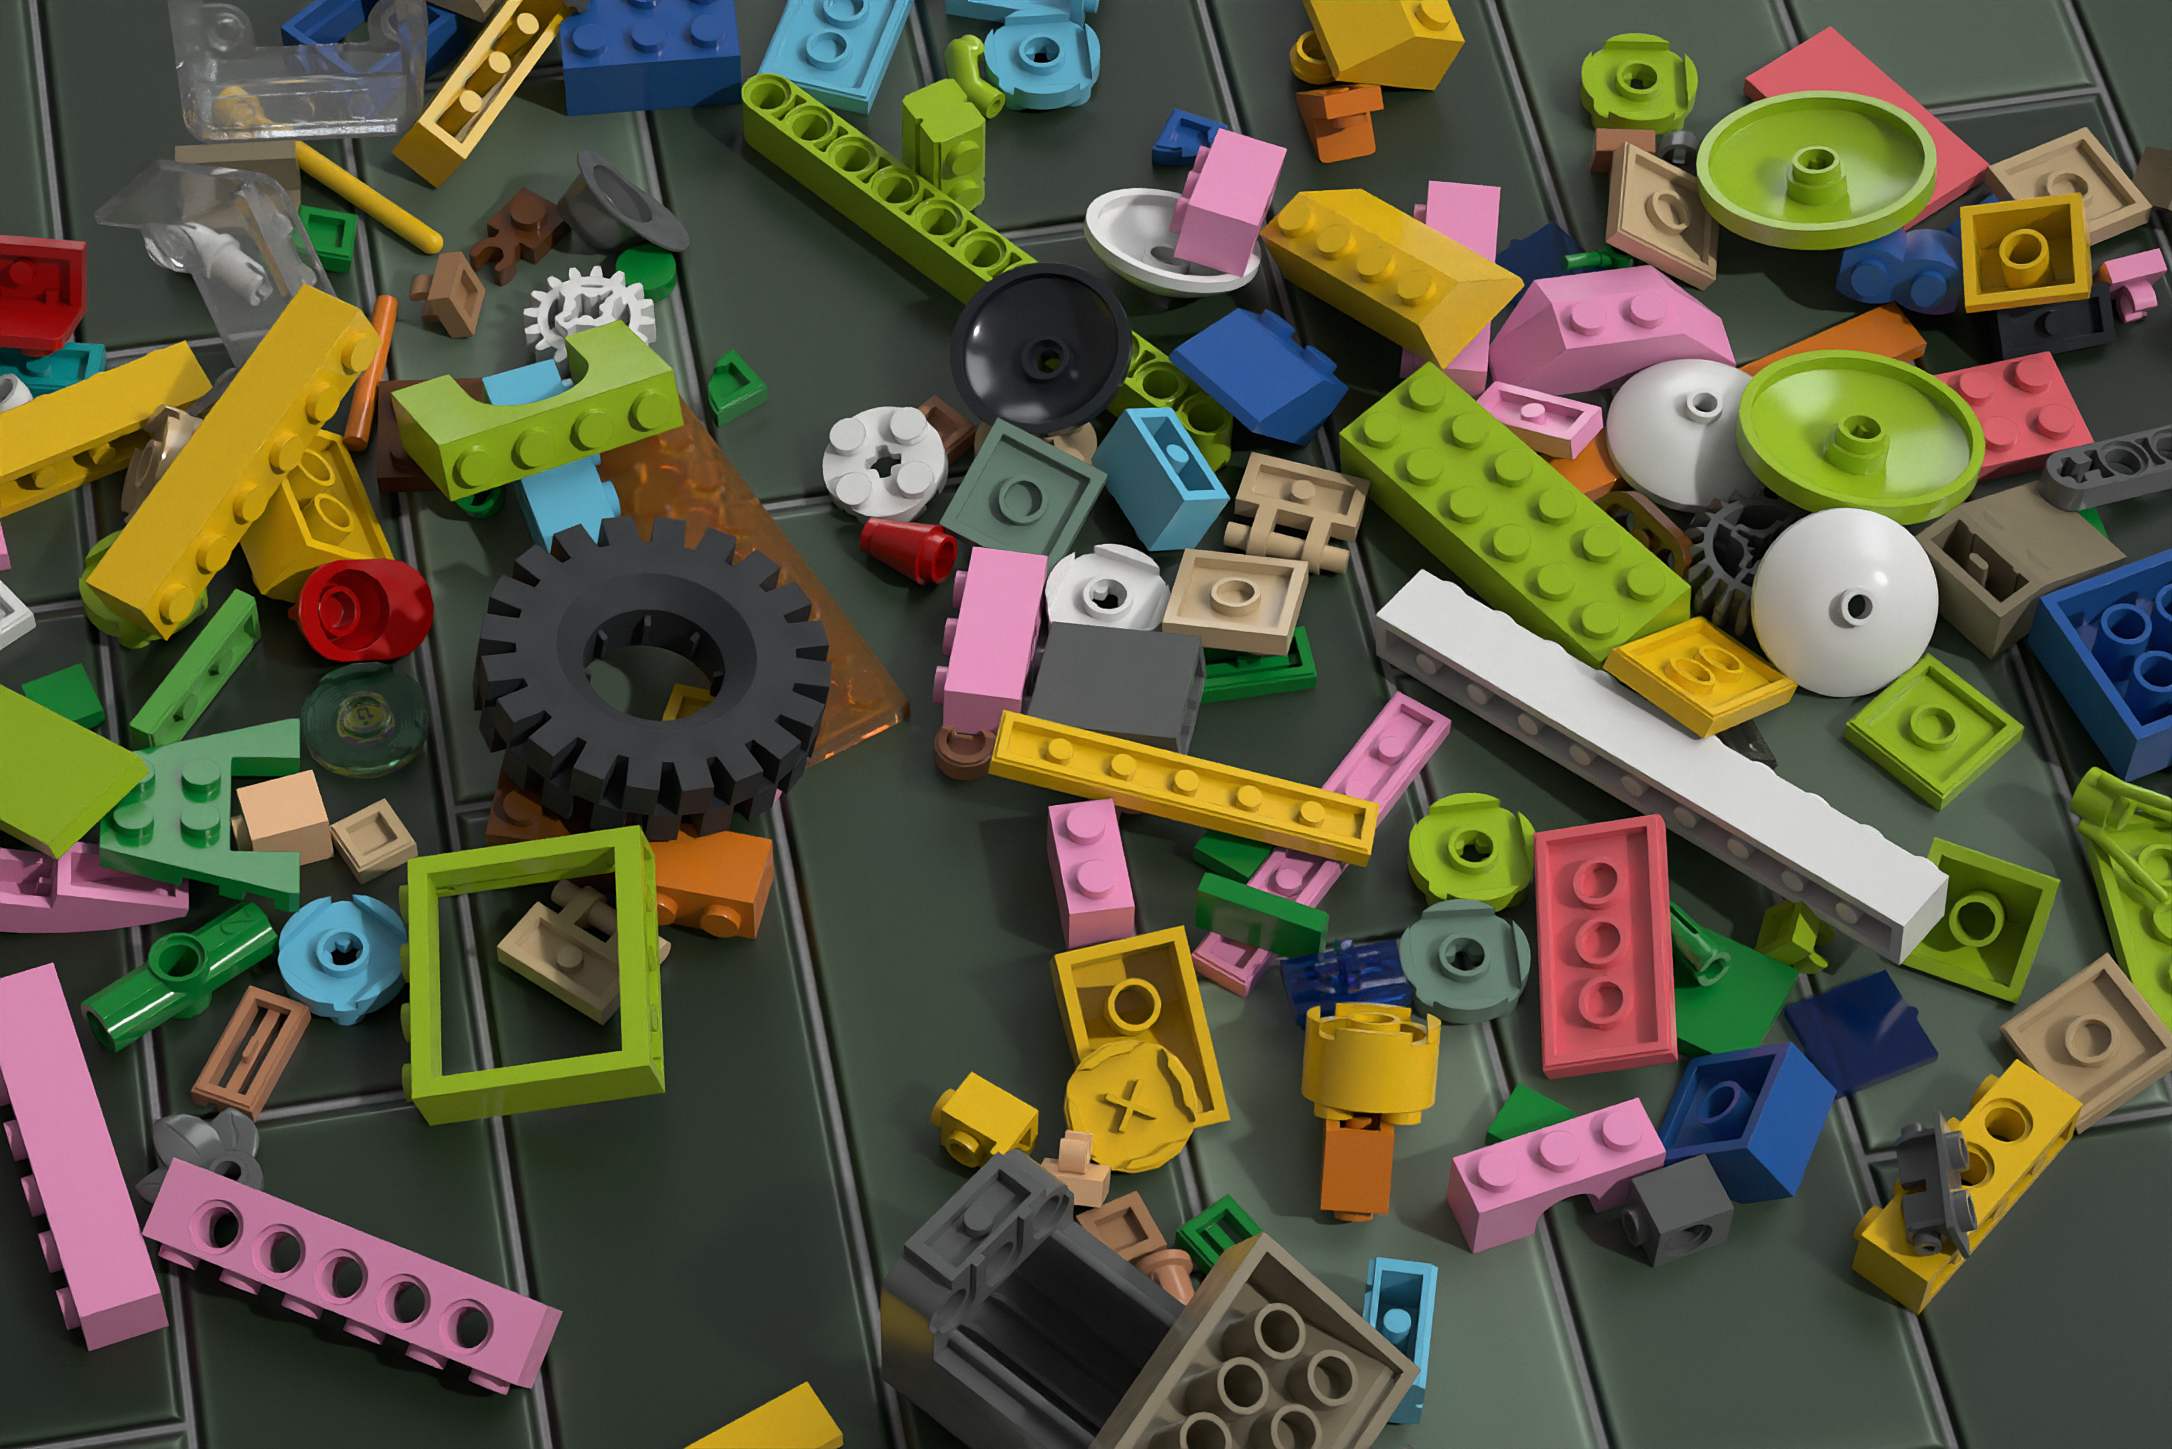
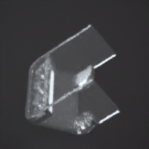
(299, 90)
(233, 237)

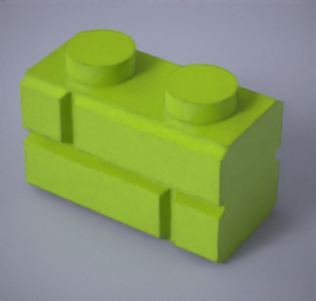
(945, 141)

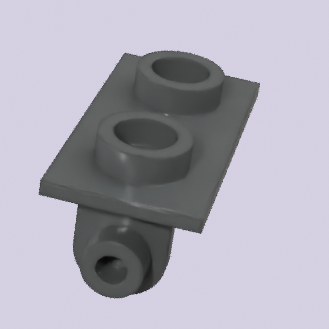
(1945, 1210)

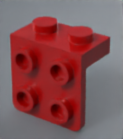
(41, 292)

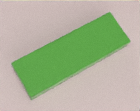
(198, 674)

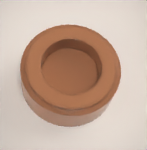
(963, 754)

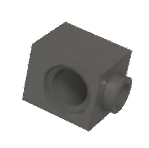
(1677, 1211)

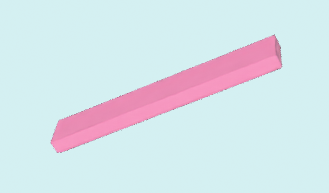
(1374, 770)

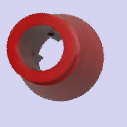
(911, 548)

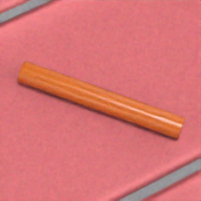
(367, 386)

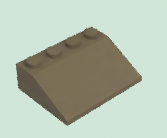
(1262, 1365)

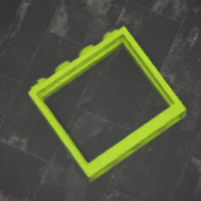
(547, 1084)

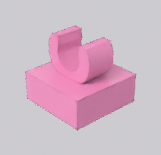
(2132, 282)

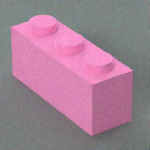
(1226, 201)
(992, 638)

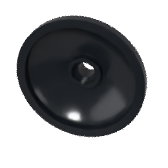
(1035, 317)

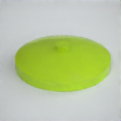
(1816, 170)
(1859, 435)

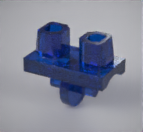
(1344, 975)

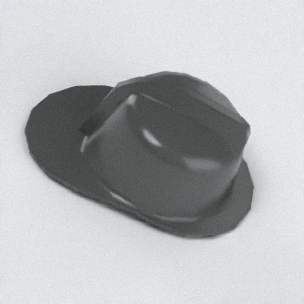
(615, 212)

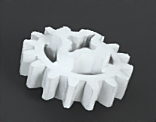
(580, 306)

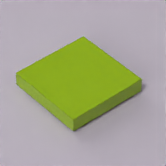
(1933, 731)

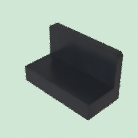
(2053, 326)

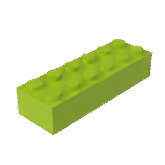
(1509, 520)

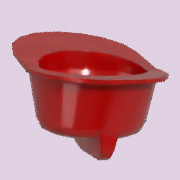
(363, 609)

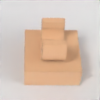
(1073, 1167)

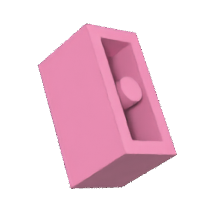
(1089, 873)

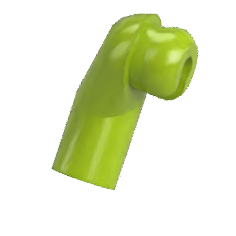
(962, 65)

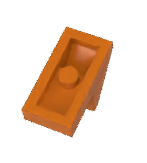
(1340, 119)

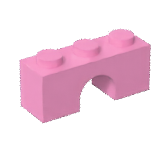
(1509, 1185)

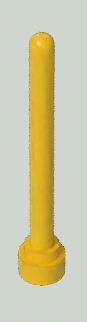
(368, 200)

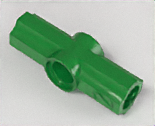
(154, 993)

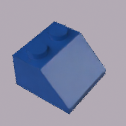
(1263, 375)
(1752, 1118)

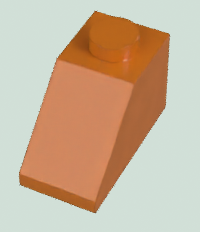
(1356, 1166)

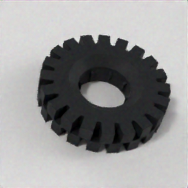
(623, 593)

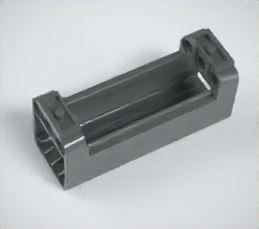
(1017, 1315)

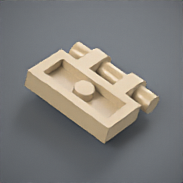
(1302, 499)
(567, 959)

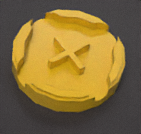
(1134, 1104)

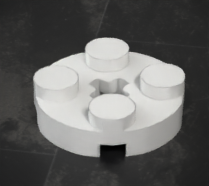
(876, 434)
(1107, 571)

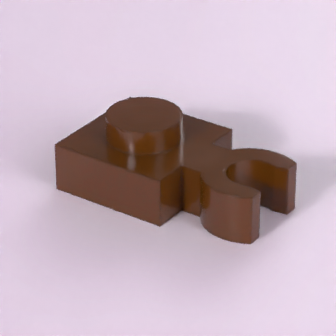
(521, 229)

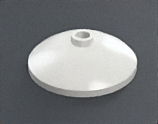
(1134, 240)
(1671, 446)
(1805, 595)

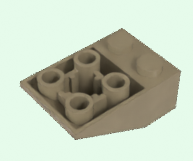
(2004, 555)

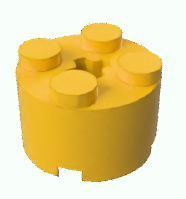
(1370, 1062)

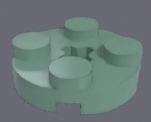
(1457, 994)

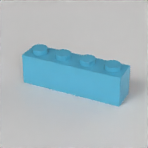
(562, 494)

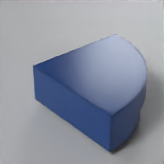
(1183, 137)

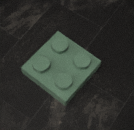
(1023, 496)

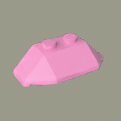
(1602, 331)

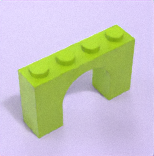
(473, 446)

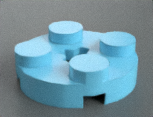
(1035, 85)
(342, 990)

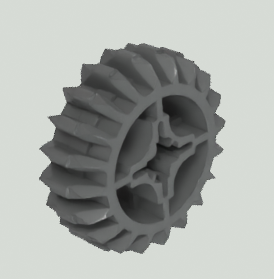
(1737, 539)

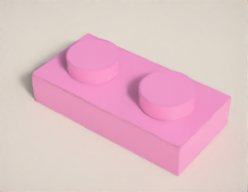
(1543, 420)

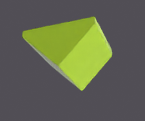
(1988, 923)

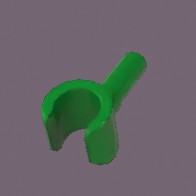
(1608, 258)

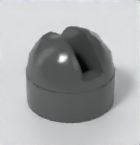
(1680, 140)

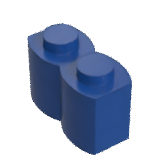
(1912, 268)

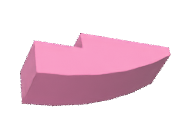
(79, 894)

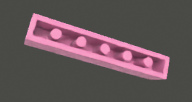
(72, 1166)

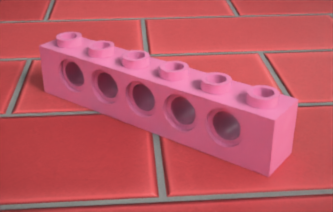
(197, 1198)

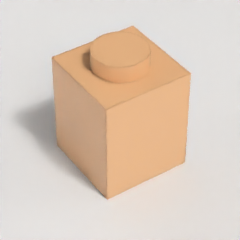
(284, 818)

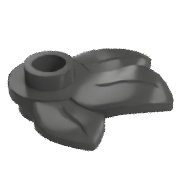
(222, 1147)

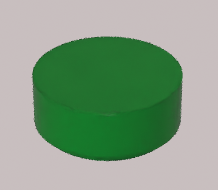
(651, 267)

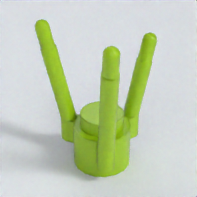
(2108, 802)

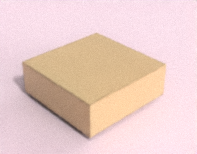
(373, 841)

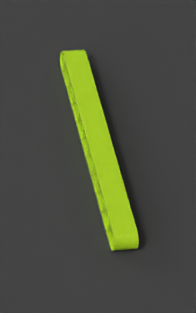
(941, 235)

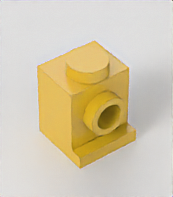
(982, 1121)

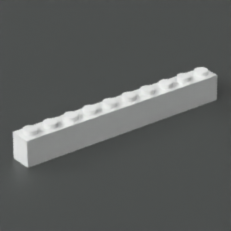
(1662, 766)

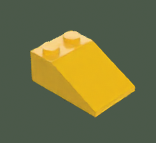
(1143, 993)

